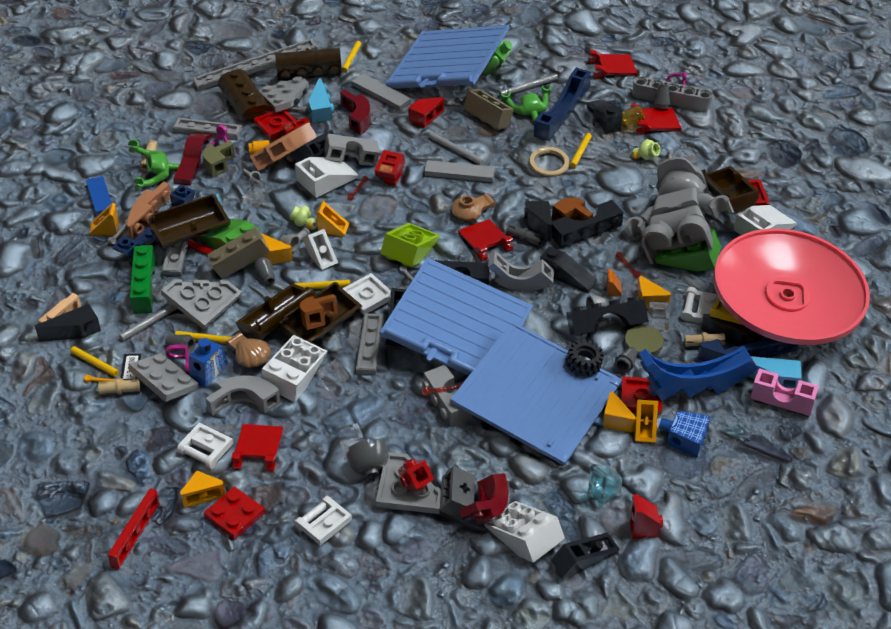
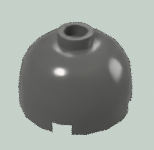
(368, 457)

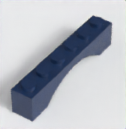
(549, 122)

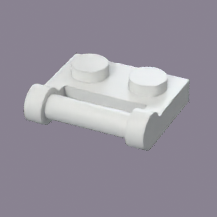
(706, 302)
(207, 439)
(327, 524)

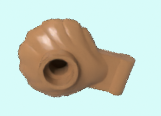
(470, 208)
(249, 351)

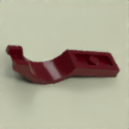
(191, 158)

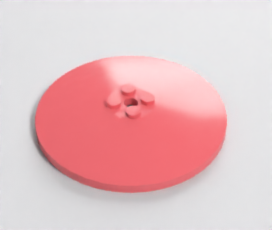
(822, 281)

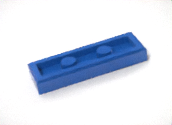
(99, 194)

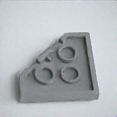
(284, 93)
(201, 299)
(395, 496)

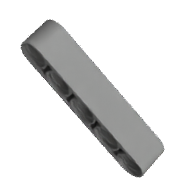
(679, 94)

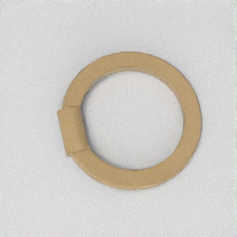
(545, 150)

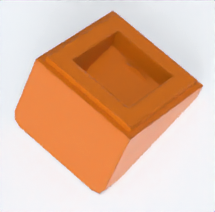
(613, 284)

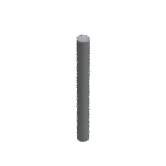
(525, 86)
(456, 148)
(147, 322)

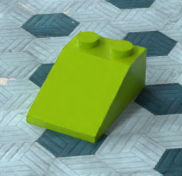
(408, 244)

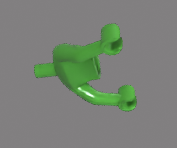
(530, 103)
(156, 163)

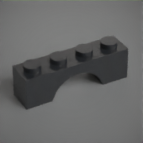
(570, 231)
(584, 320)

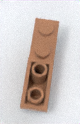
(283, 146)
(145, 206)

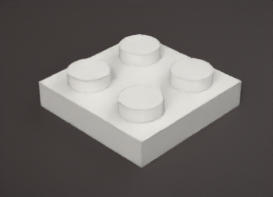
(369, 293)

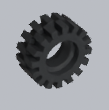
(584, 366)

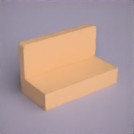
(64, 306)

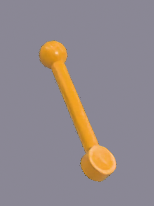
(88, 378)

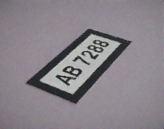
(128, 359)

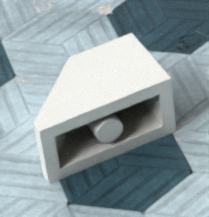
(320, 249)

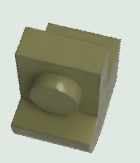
(217, 157)

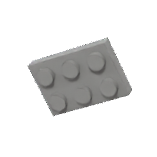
(163, 377)

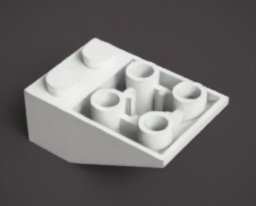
(323, 175)
(760, 218)
(293, 367)
(526, 530)

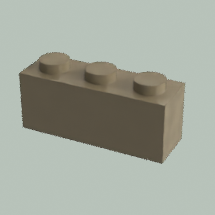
(488, 109)
(238, 253)

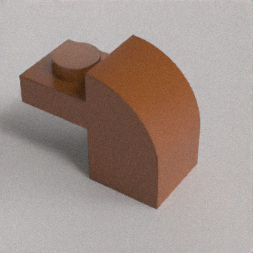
(572, 208)
(314, 310)

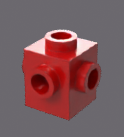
(415, 474)

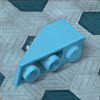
(320, 103)
(788, 370)

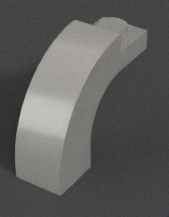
(520, 278)
(243, 389)

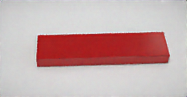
(133, 529)

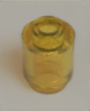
(632, 115)

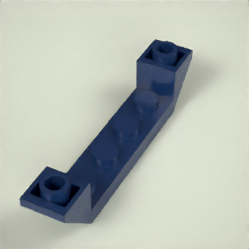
(126, 245)
(765, 348)

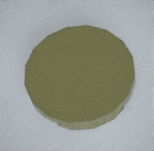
(643, 338)

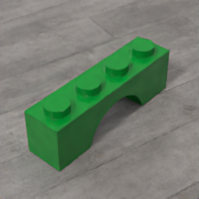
(141, 282)

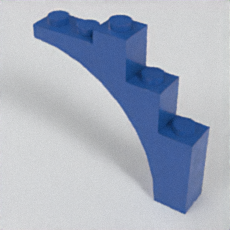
(693, 378)

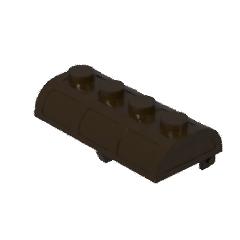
(308, 63)
(243, 94)
(733, 185)
(187, 221)
(346, 306)
(267, 316)

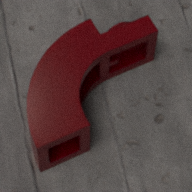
(360, 107)
(492, 499)

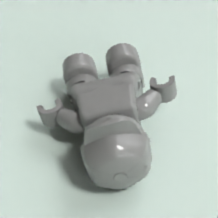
(678, 210)

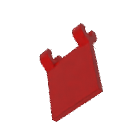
(612, 64)
(657, 120)
(485, 235)
(258, 442)

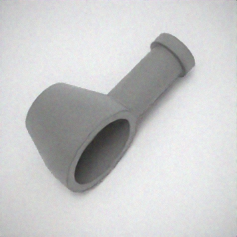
(294, 240)
(591, 299)

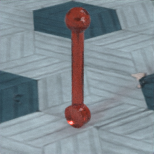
(350, 196)
(637, 274)
(427, 391)

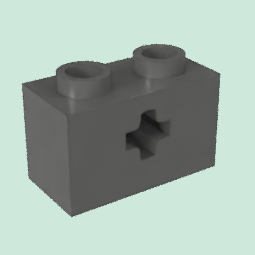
(456, 491)

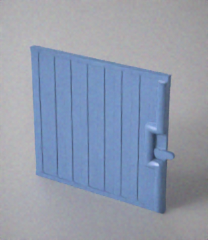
(447, 57)
(452, 316)
(534, 395)

